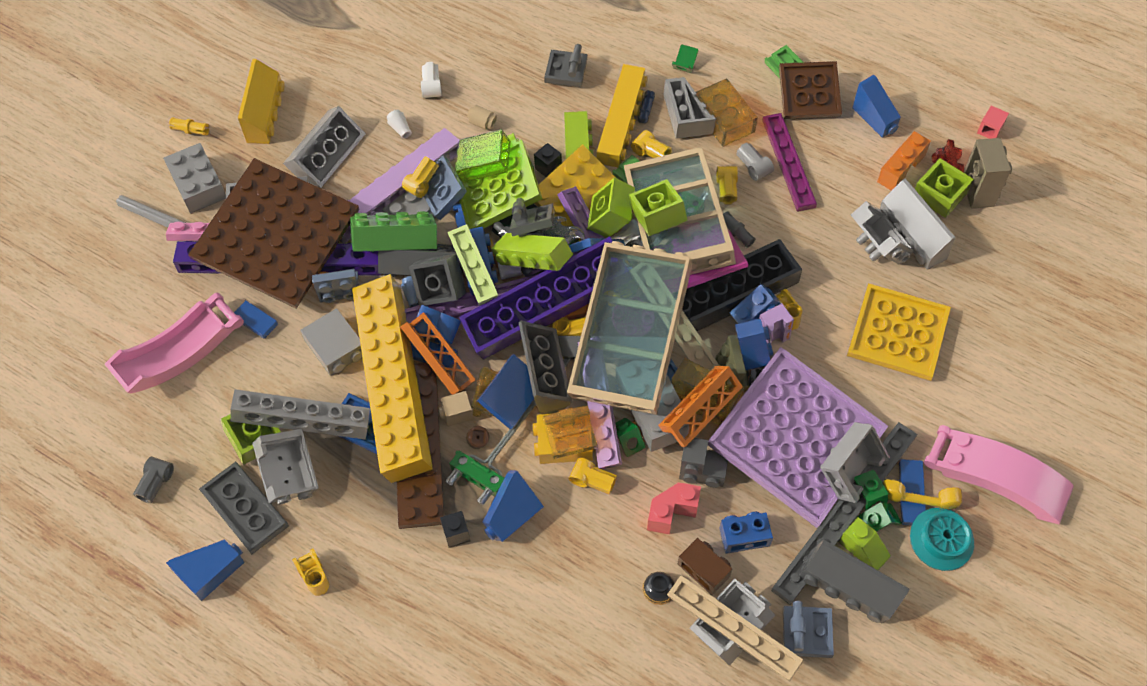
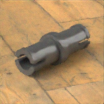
(737, 229)

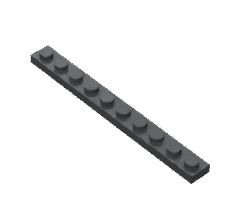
(841, 515)

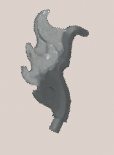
(556, 230)

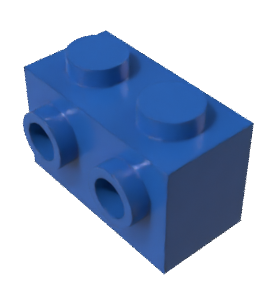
(755, 304)
(753, 343)
(745, 532)

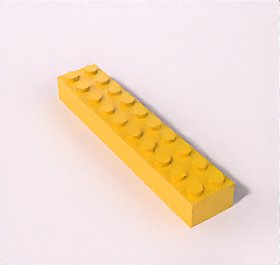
(391, 380)

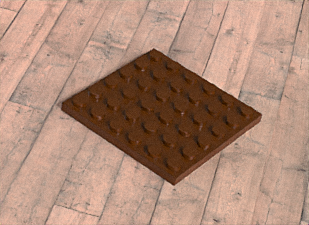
(274, 232)

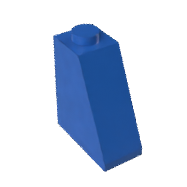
(876, 107)
(511, 507)
(207, 567)

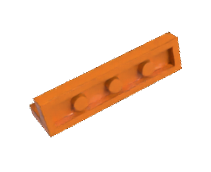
(429, 355)
(695, 400)

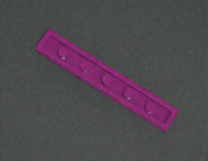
(789, 162)

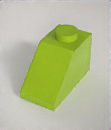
(865, 544)

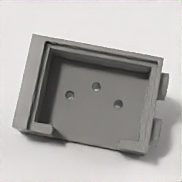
(882, 233)
(850, 457)
(285, 466)
(742, 601)

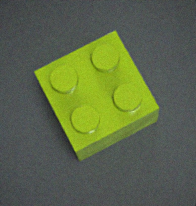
(943, 187)
(658, 207)
(611, 208)
(243, 435)

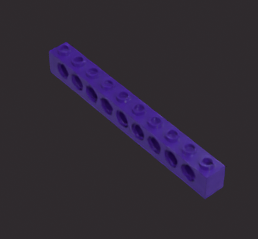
(364, 266)

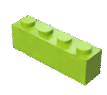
(576, 131)
(532, 251)

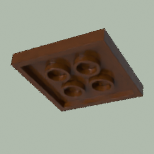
(810, 90)

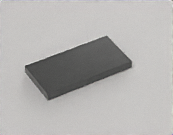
(243, 507)

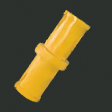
(189, 126)

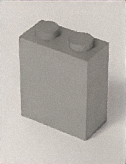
(333, 342)

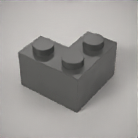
(702, 465)

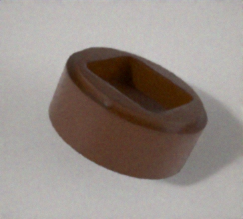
(477, 437)

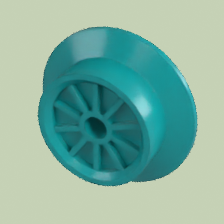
(942, 539)

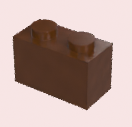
(705, 565)

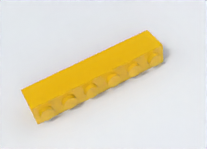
(621, 116)

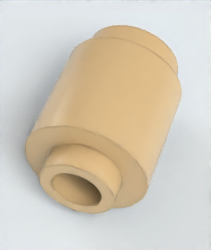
(482, 117)

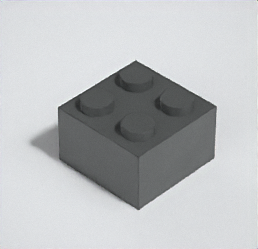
(437, 279)

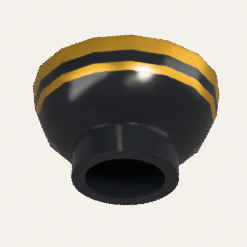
(657, 587)

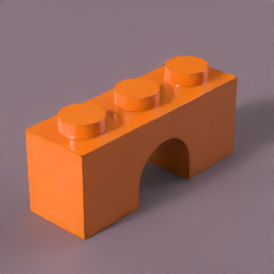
(907, 155)

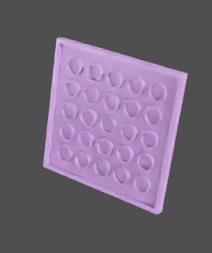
(787, 431)

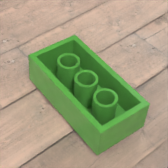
(393, 231)

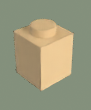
(456, 409)

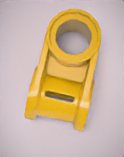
(791, 306)
(310, 570)

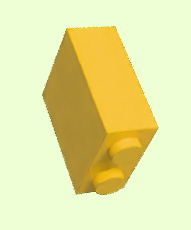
(543, 448)

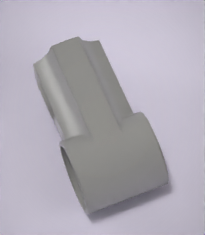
(757, 165)

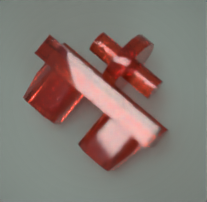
(949, 154)

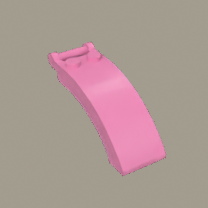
(174, 348)
(1003, 472)

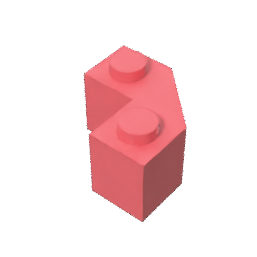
(679, 500)

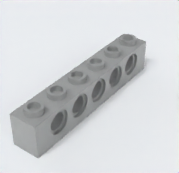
(299, 414)

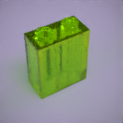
(483, 156)

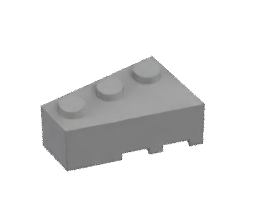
(686, 111)

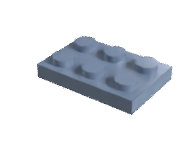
(444, 189)

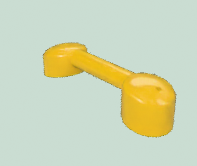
(947, 498)

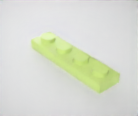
(473, 264)

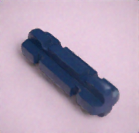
(646, 106)

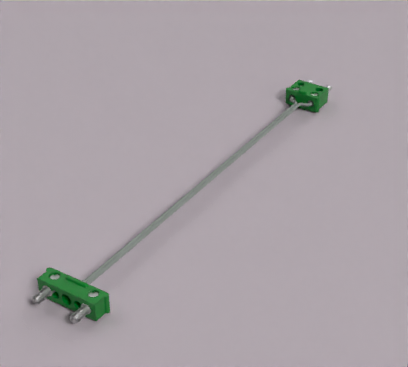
(480, 475)

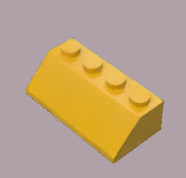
(260, 103)

